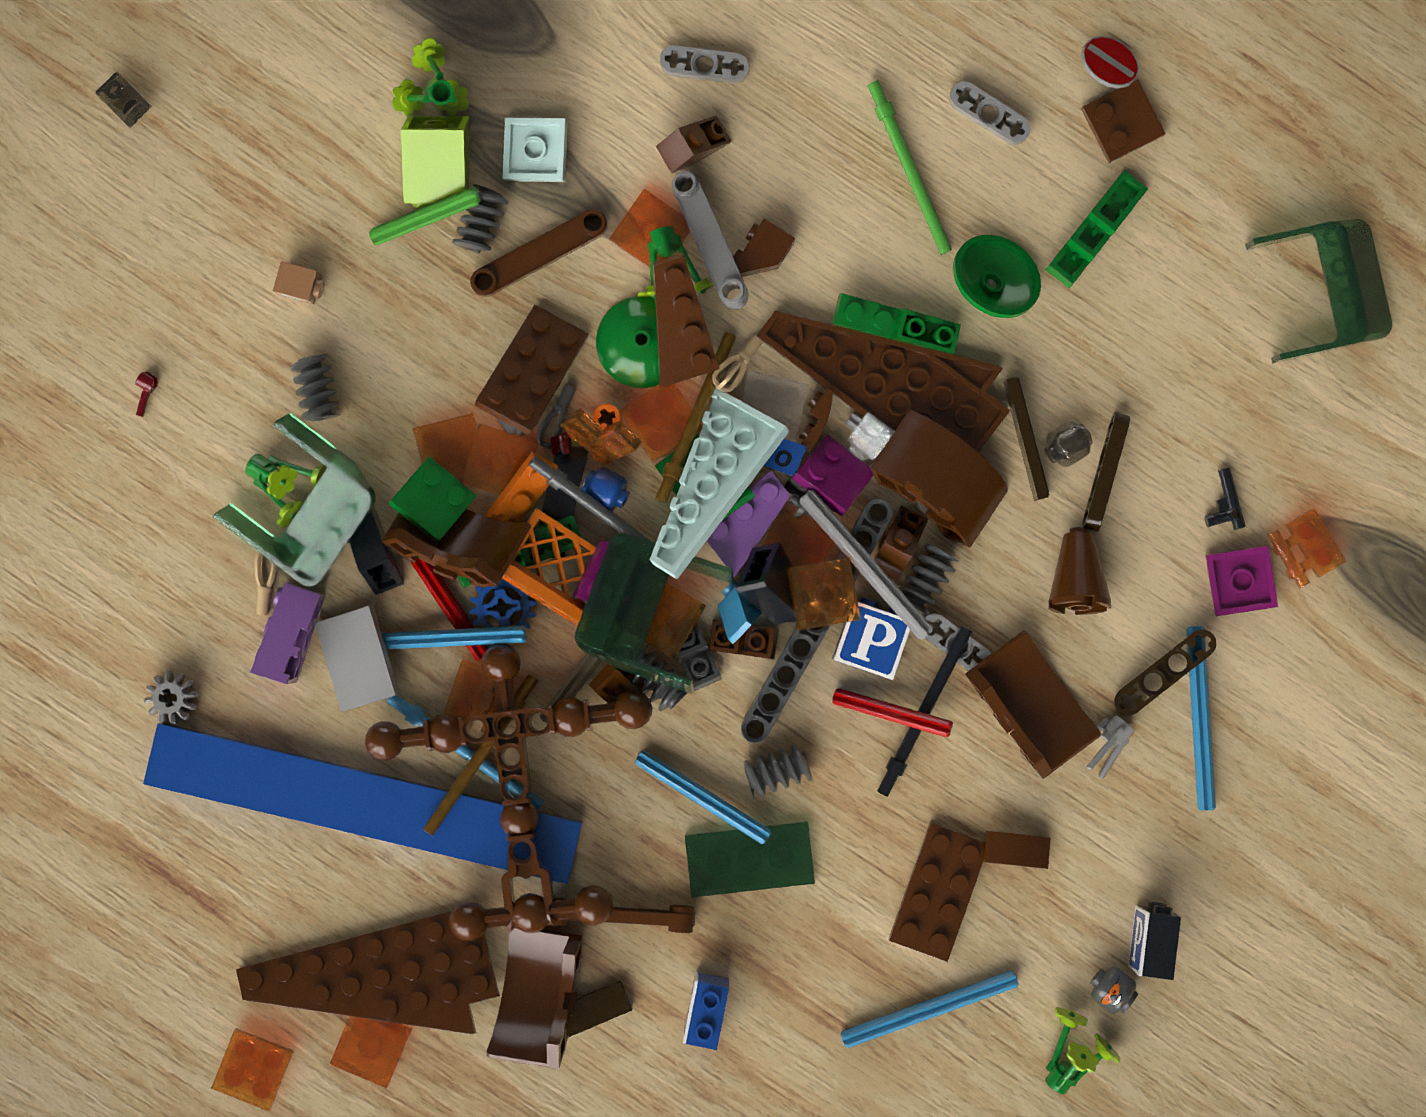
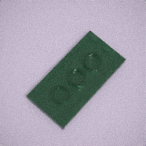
(737, 863)

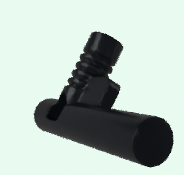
(1227, 504)

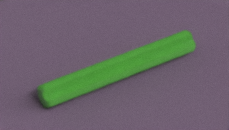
(425, 216)

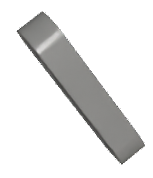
(680, 70)
(1002, 109)
(944, 626)

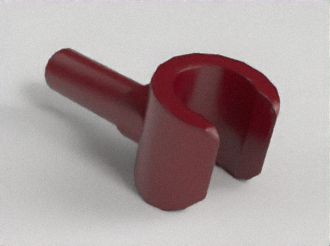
(148, 383)
(560, 443)

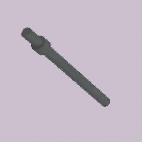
(558, 480)

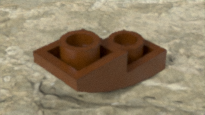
(820, 412)
(754, 642)
(1017, 849)

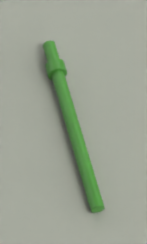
(885, 113)

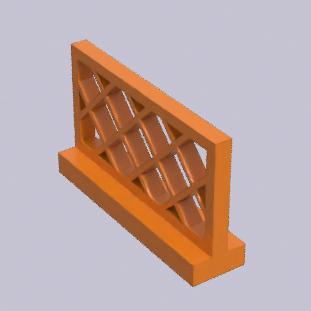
(535, 585)

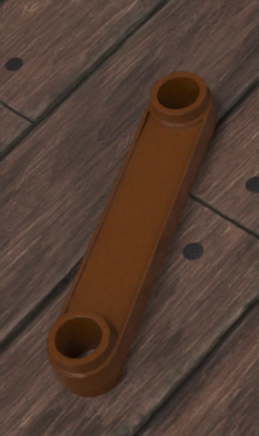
(538, 253)
(678, 917)

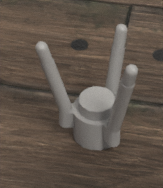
(1116, 736)

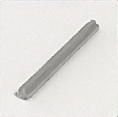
(866, 564)

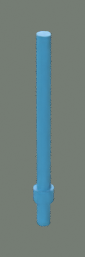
(416, 715)

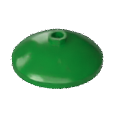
(997, 276)
(617, 346)

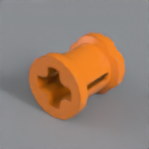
(597, 415)

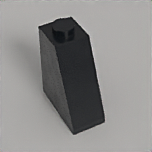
(373, 557)
(767, 583)

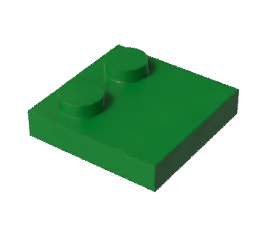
(432, 499)

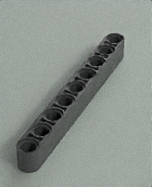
(812, 636)

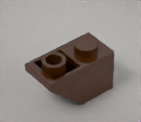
(693, 143)
(765, 249)
(900, 542)

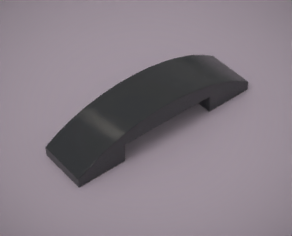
(557, 502)

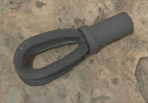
(560, 409)

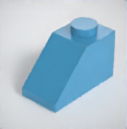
(736, 612)

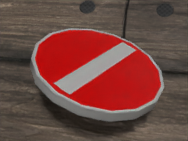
(1109, 62)

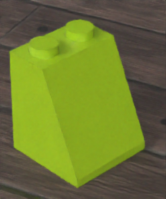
(434, 158)

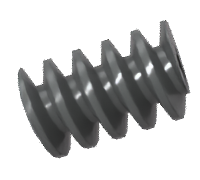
(480, 221)
(314, 388)
(928, 577)
(669, 695)
(777, 770)

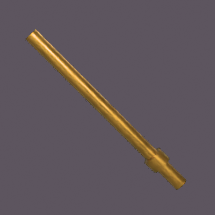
(673, 470)
(475, 762)

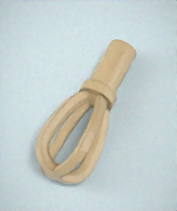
(742, 359)
(264, 589)

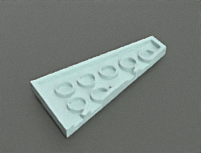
(718, 470)

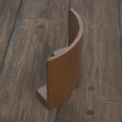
(941, 473)
(471, 548)
(1033, 704)
(537, 998)

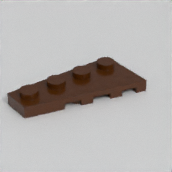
(682, 334)

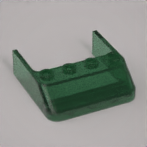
(1350, 279)
(324, 520)
(625, 606)

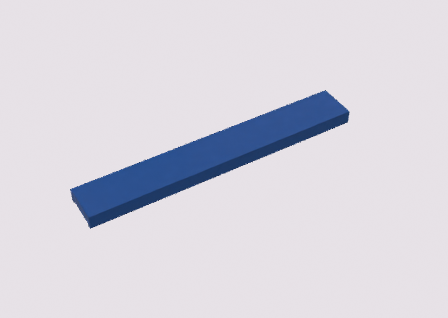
(347, 799)

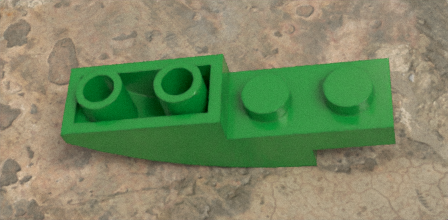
(896, 323)

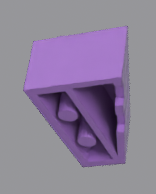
(747, 525)
(288, 633)

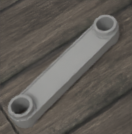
(710, 240)

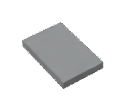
(357, 658)

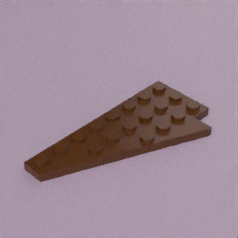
(891, 376)
(392, 975)

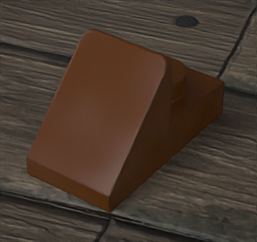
(611, 683)

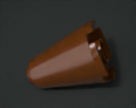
(1079, 576)

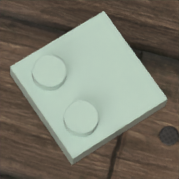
(535, 149)

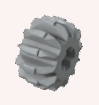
(165, 707)

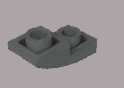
(698, 660)

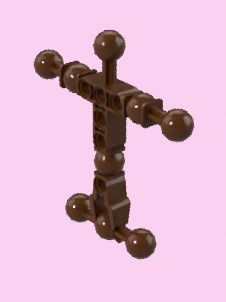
(519, 816)

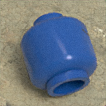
(607, 488)

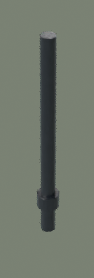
(897, 765)

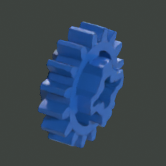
(500, 593)

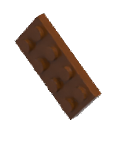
(531, 370)
(938, 892)

